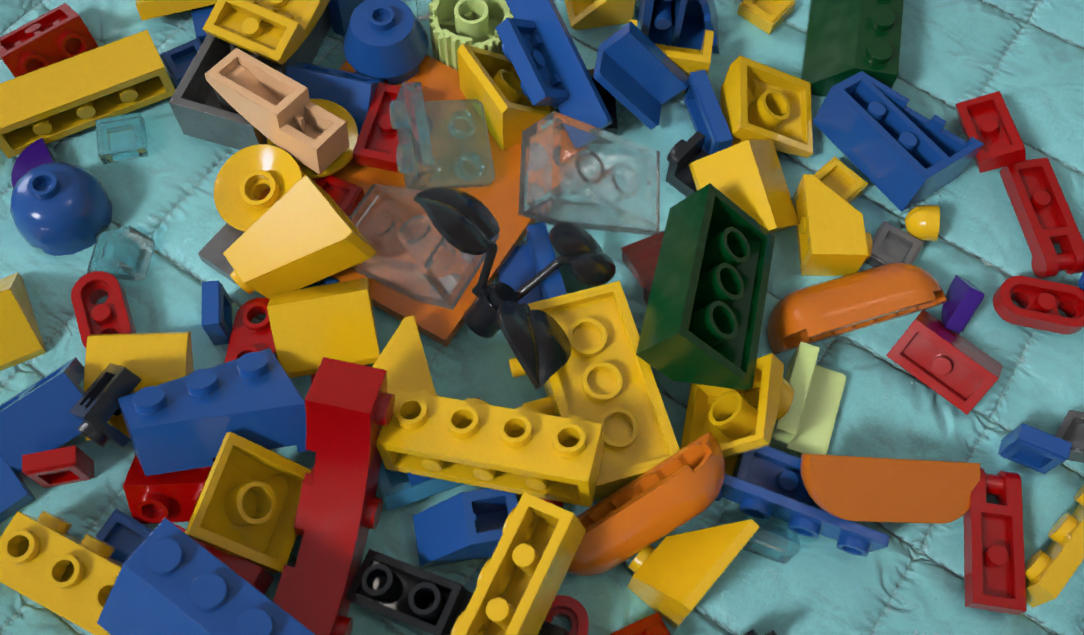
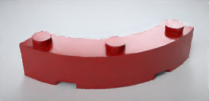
(338, 496)

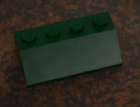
(850, 39)
(708, 293)

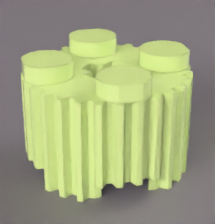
(466, 23)

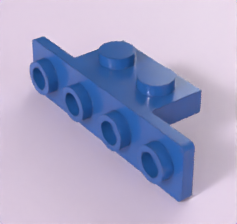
(550, 62)
(771, 485)

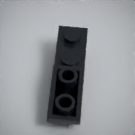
(414, 596)

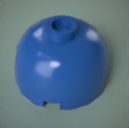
(60, 208)

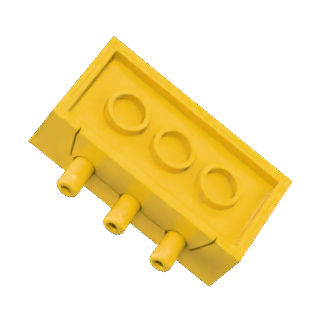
(606, 384)

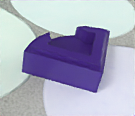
(32, 156)
(961, 304)

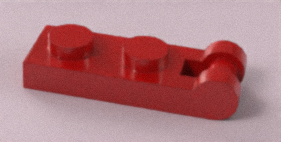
(1044, 217)
(995, 546)

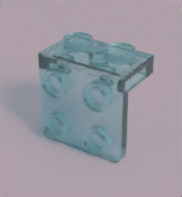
(440, 141)

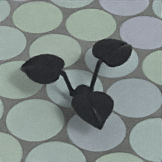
(531, 334)

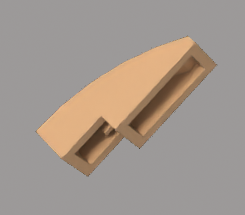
(280, 109)

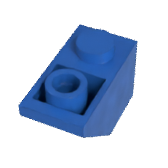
(462, 526)

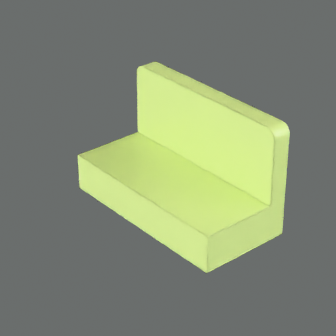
(814, 406)

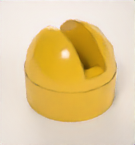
(924, 222)

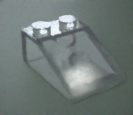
(588, 177)
(410, 249)

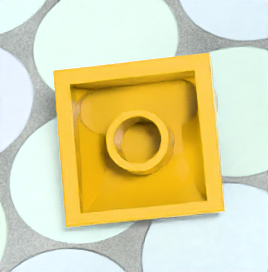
(767, 106)
(737, 417)
(249, 504)

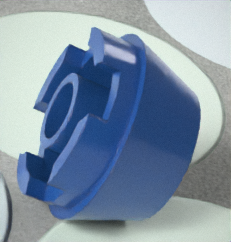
(385, 41)

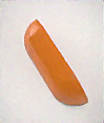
(851, 304)
(889, 488)
(650, 507)

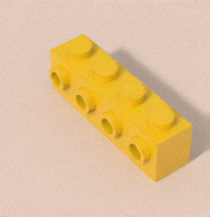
(79, 87)
(493, 446)
(58, 568)
(523, 571)

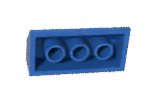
(185, 590)

